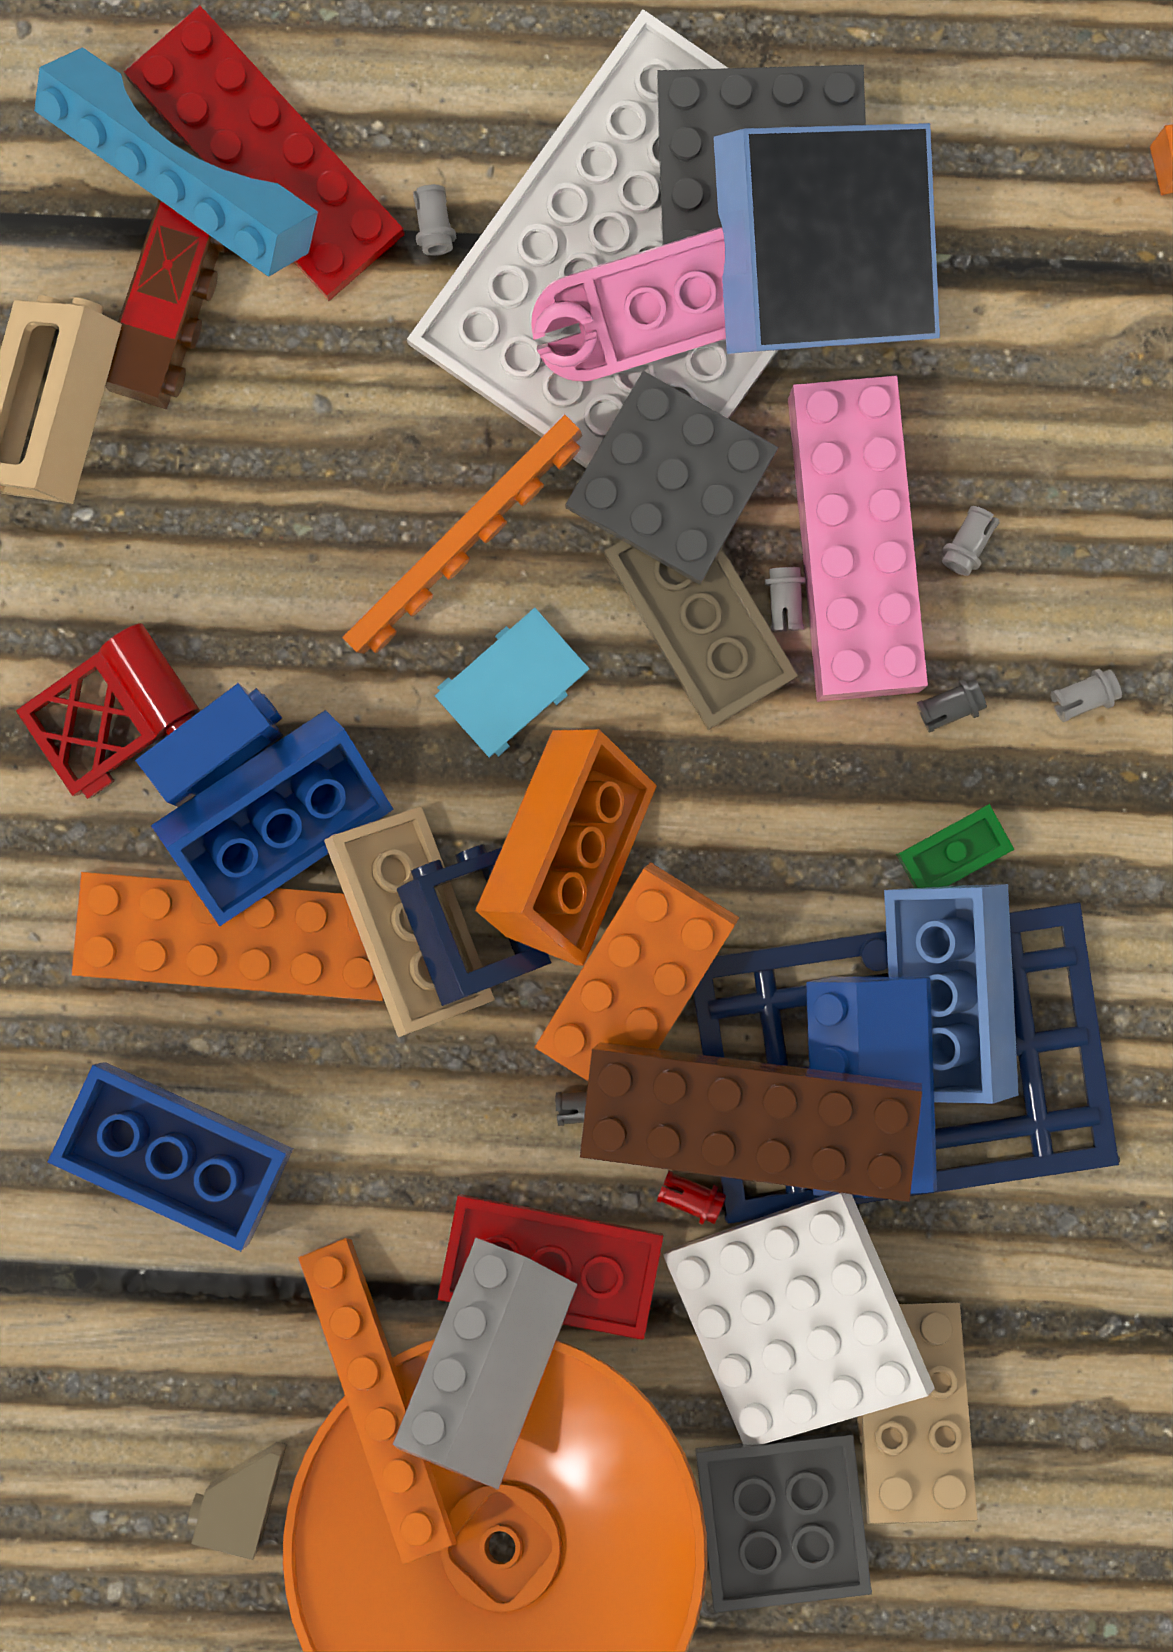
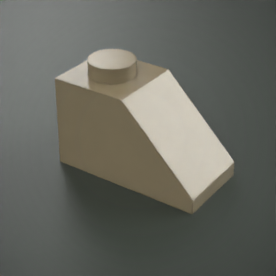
(237, 1505)

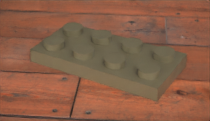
(705, 632)

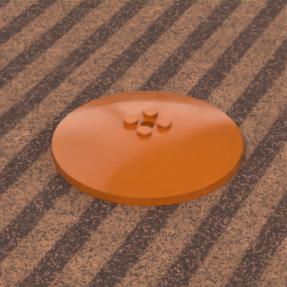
(596, 1516)

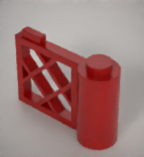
(143, 686)

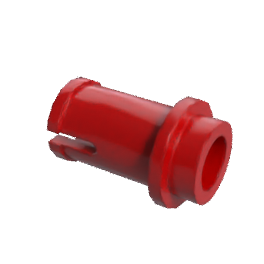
(695, 1198)

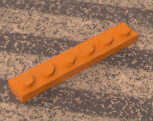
(480, 522)
(375, 1399)

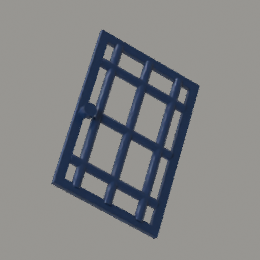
(1029, 1043)

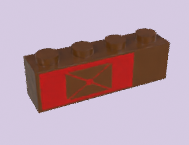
(163, 309)

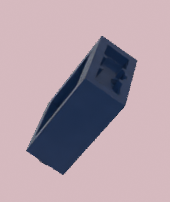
(435, 936)

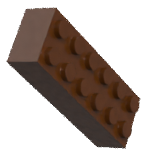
(751, 1121)

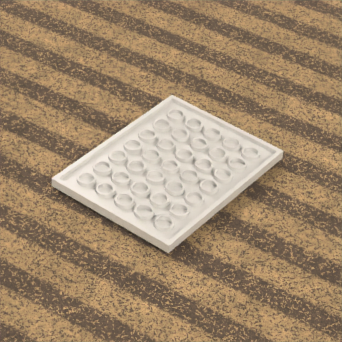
(576, 208)

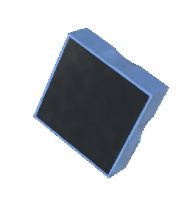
(827, 236)

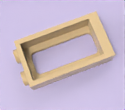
(68, 398)

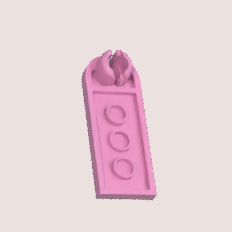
(634, 308)

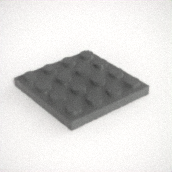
(713, 102)

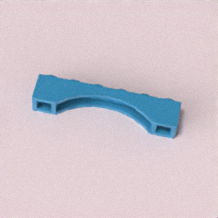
(243, 213)

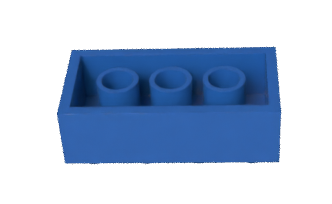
(170, 1155)

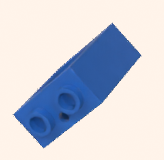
(211, 744)

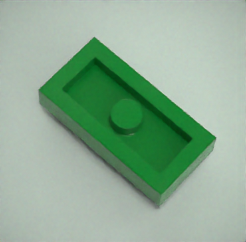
(956, 850)

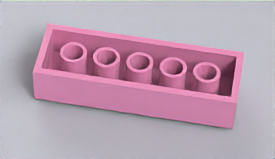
(857, 538)

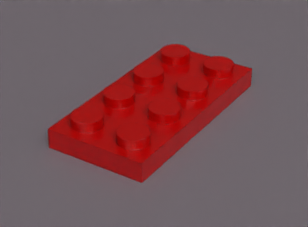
(607, 1261)

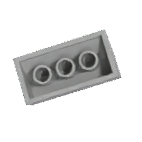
(485, 1364)

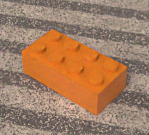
(639, 971)

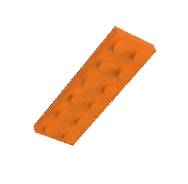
(167, 935)

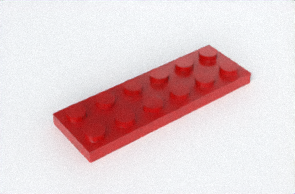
(248, 128)

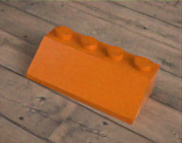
(567, 845)

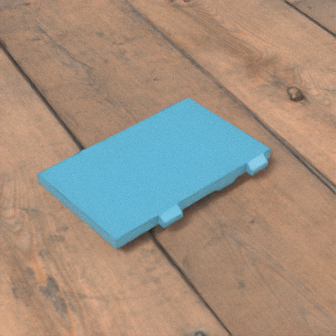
(511, 682)

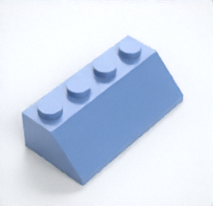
(965, 948)

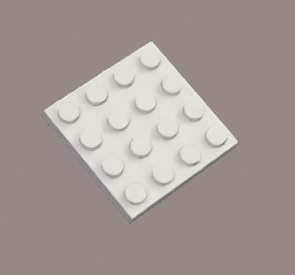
(798, 1320)

